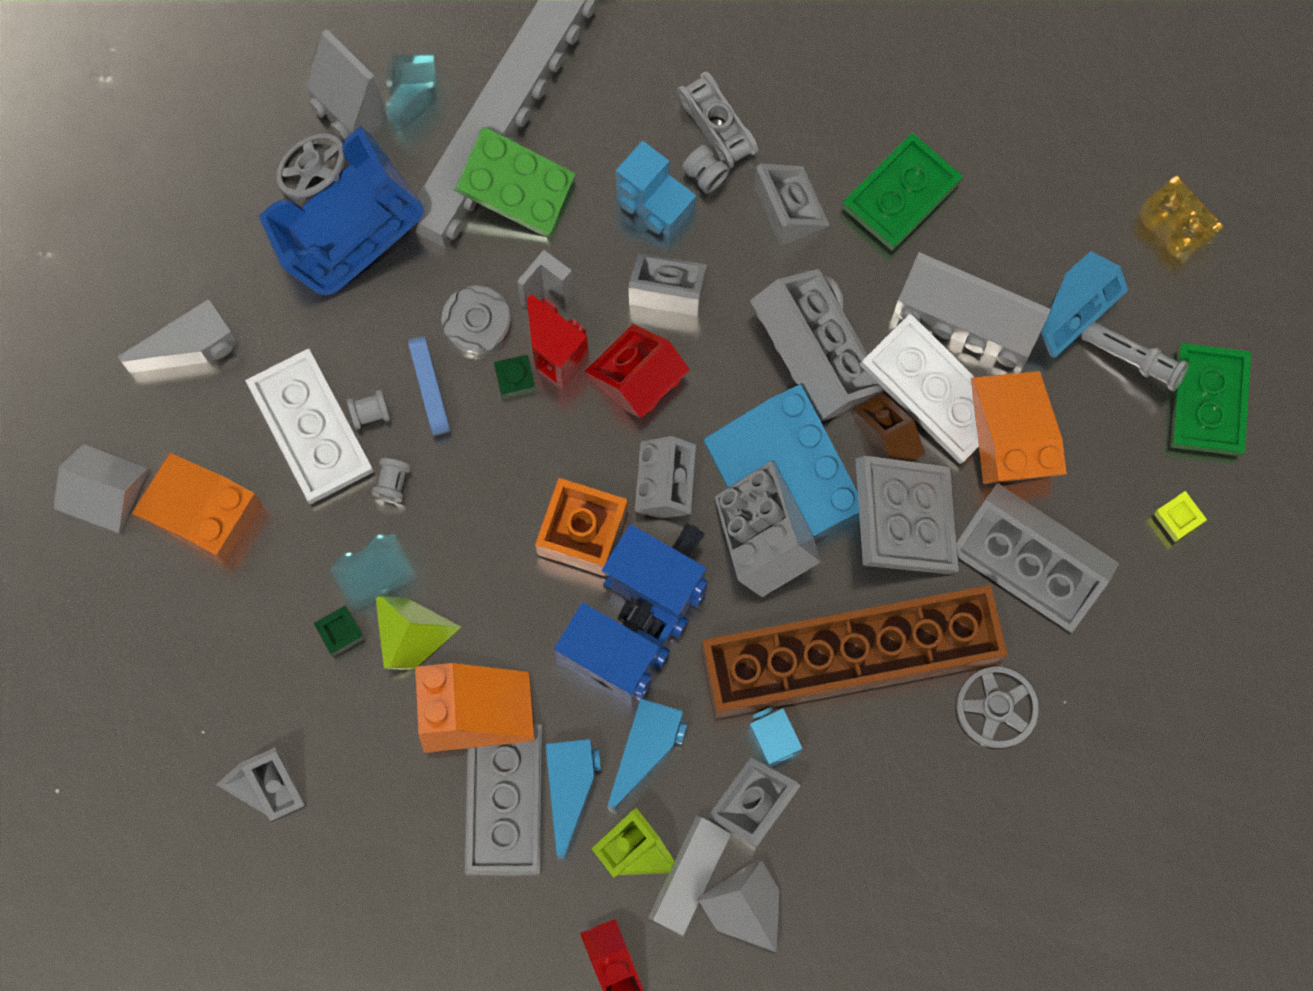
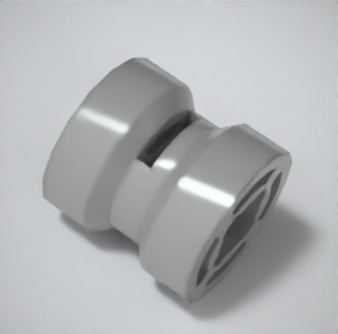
(705, 168)

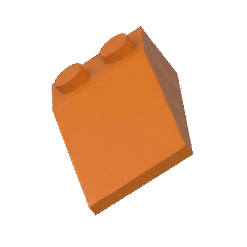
(1016, 428)
(198, 507)
(472, 706)

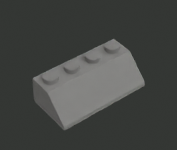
(971, 311)
(819, 360)
(1035, 558)

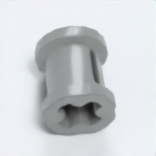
(368, 409)
(391, 479)

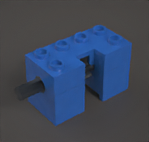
(662, 588)

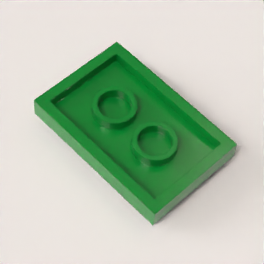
(902, 191)
(1212, 400)

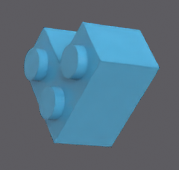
(650, 191)

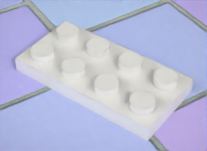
(927, 385)
(309, 426)

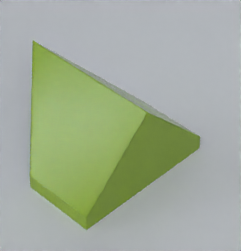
(410, 632)
(633, 848)

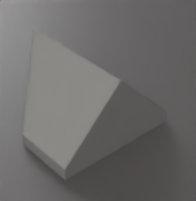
(264, 784)
(746, 906)

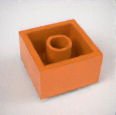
(581, 526)

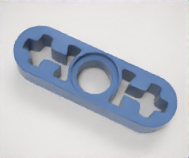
(428, 385)

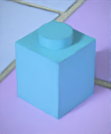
(774, 736)

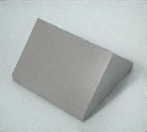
(789, 201)
(667, 284)
(98, 487)
(753, 802)

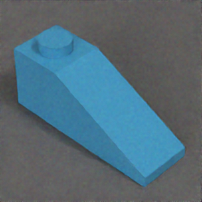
(1081, 299)
(648, 745)
(571, 781)

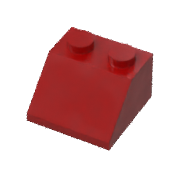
(638, 370)

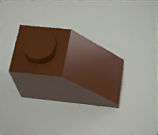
(889, 429)

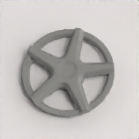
(310, 165)
(997, 707)

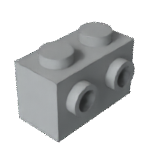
(665, 477)

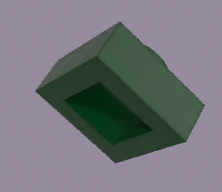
(514, 376)
(338, 631)

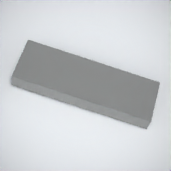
(689, 875)

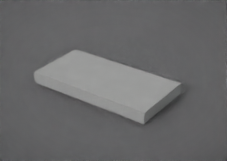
(504, 808)

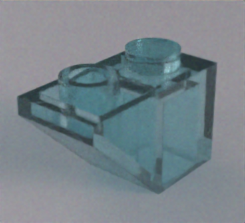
(413, 88)

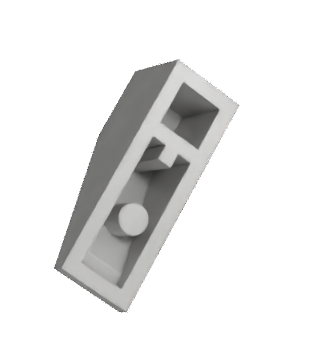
(186, 341)

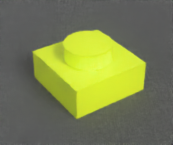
(1180, 516)

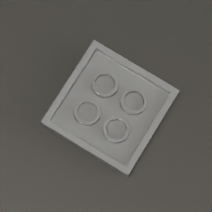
(906, 515)

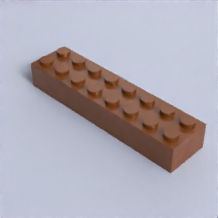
(853, 651)

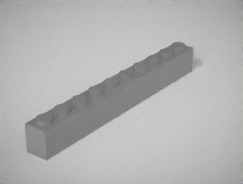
(501, 108)

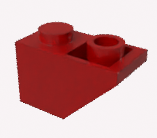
(611, 958)

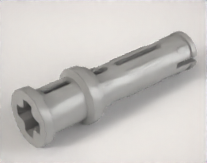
(1149, 361)

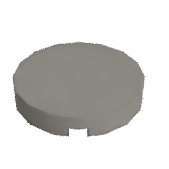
(476, 320)

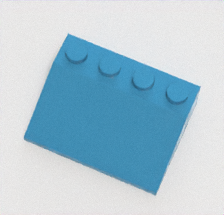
(793, 438)

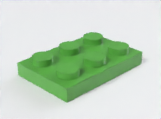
(514, 181)

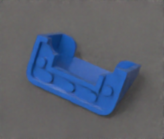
(346, 221)

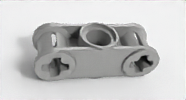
(705, 100)

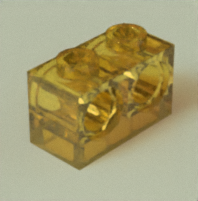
(1187, 214)

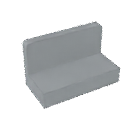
(548, 275)

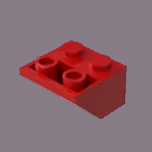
(557, 344)

